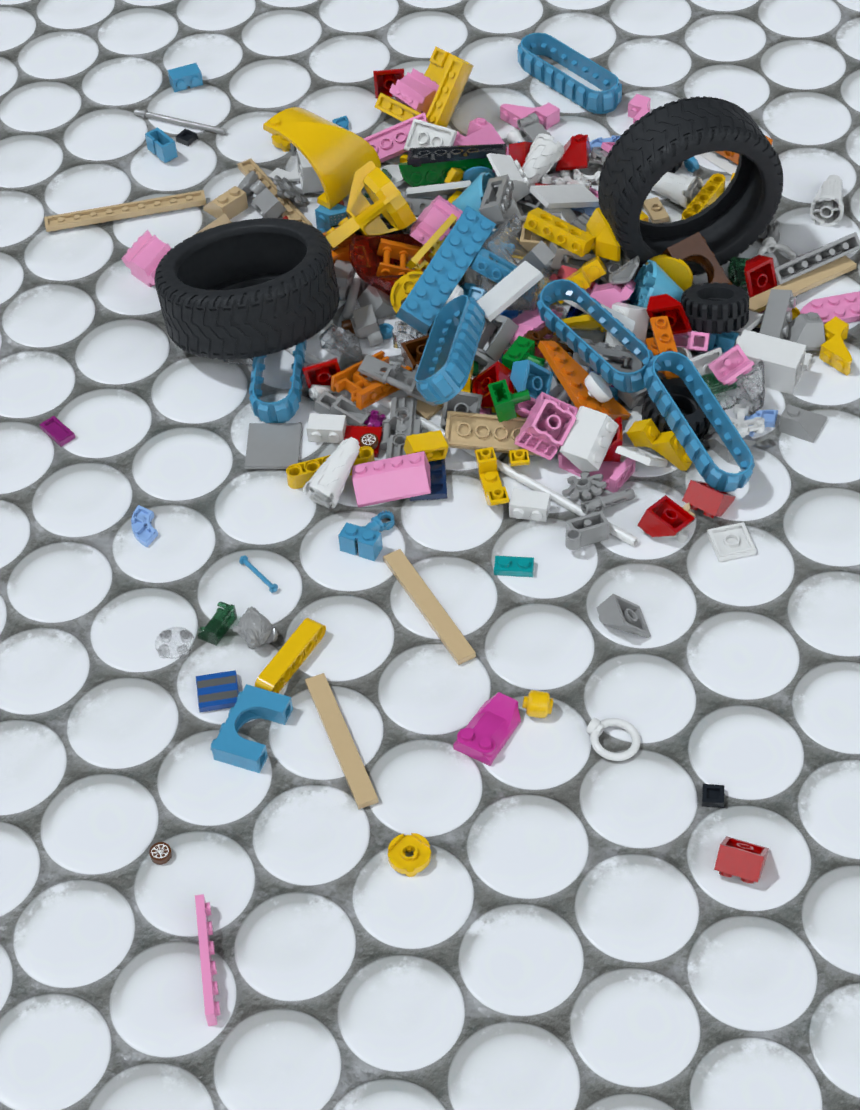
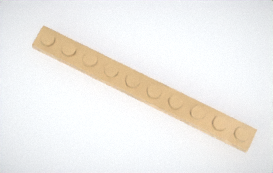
(125, 210)

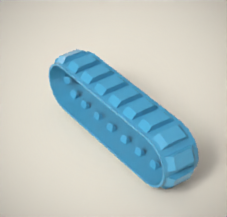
(593, 101)
(568, 290)
(450, 350)
(684, 368)
(286, 408)

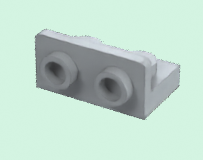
(417, 205)

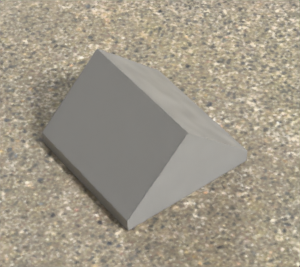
(379, 300)

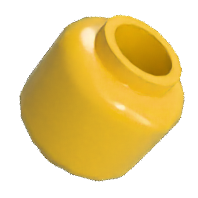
(538, 704)

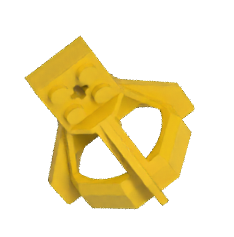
(363, 215)

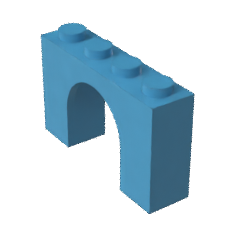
(250, 705)

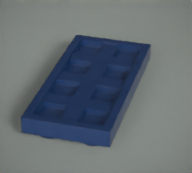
(438, 482)

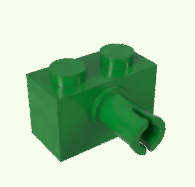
(521, 350)
(505, 401)

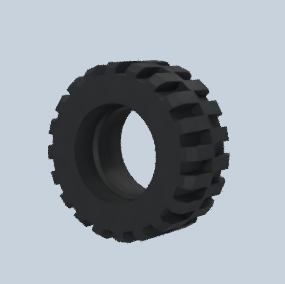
(716, 307)
(684, 400)

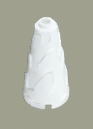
(541, 157)
(678, 188)
(828, 205)
(331, 476)

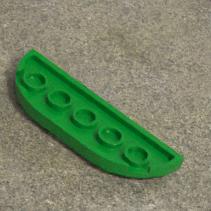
(437, 172)

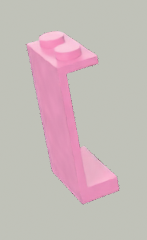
(613, 473)

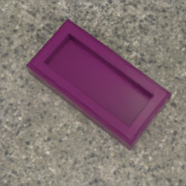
(57, 431)

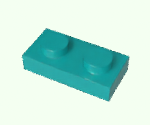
(514, 566)

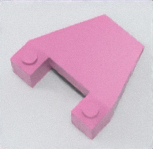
(479, 133)

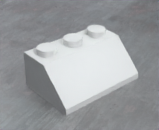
(506, 165)
(635, 313)
(589, 439)

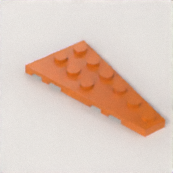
(572, 379)

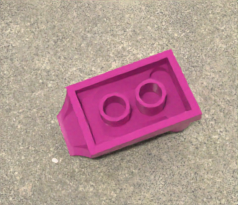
(489, 729)

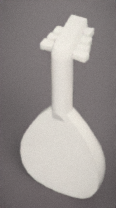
(598, 387)

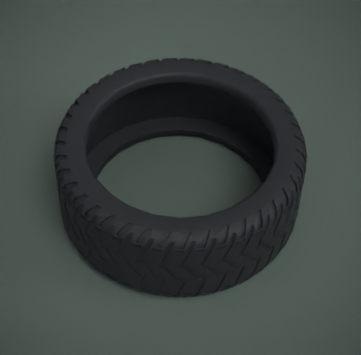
(665, 140)
(247, 288)

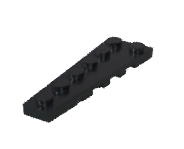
(426, 155)

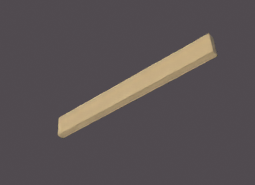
(292, 211)
(806, 281)
(429, 607)
(341, 741)

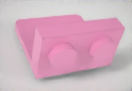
(731, 365)

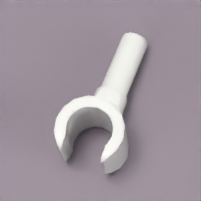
(682, 536)

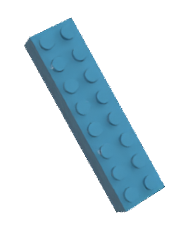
(445, 270)

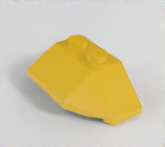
(605, 242)

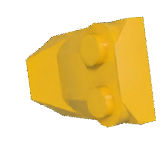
(583, 323)

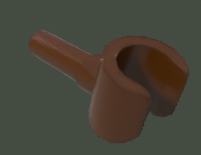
(347, 325)

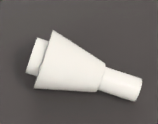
(515, 136)
(316, 390)

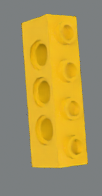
(559, 232)

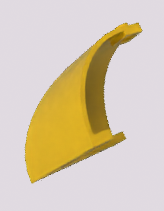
(450, 74)
(328, 148)

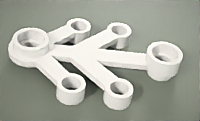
(565, 179)
(742, 426)

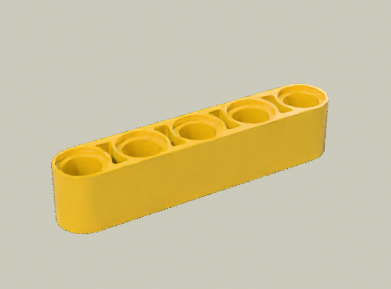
(706, 196)
(302, 472)
(291, 656)

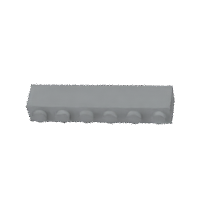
(817, 258)

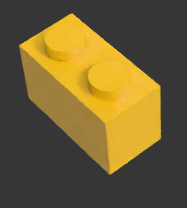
(431, 443)

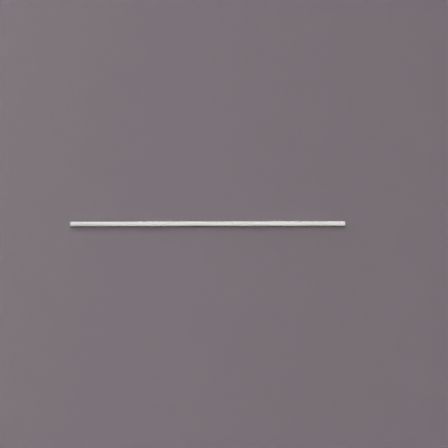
(506, 469)

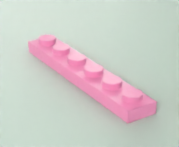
(208, 967)

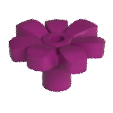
(375, 419)

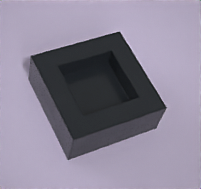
(186, 137)
(713, 795)

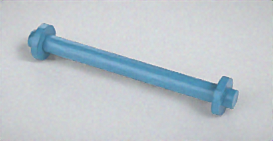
(272, 587)

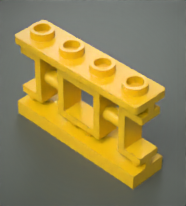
(433, 244)

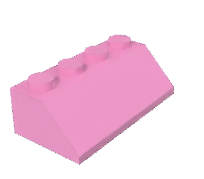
(391, 479)

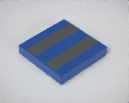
(217, 691)

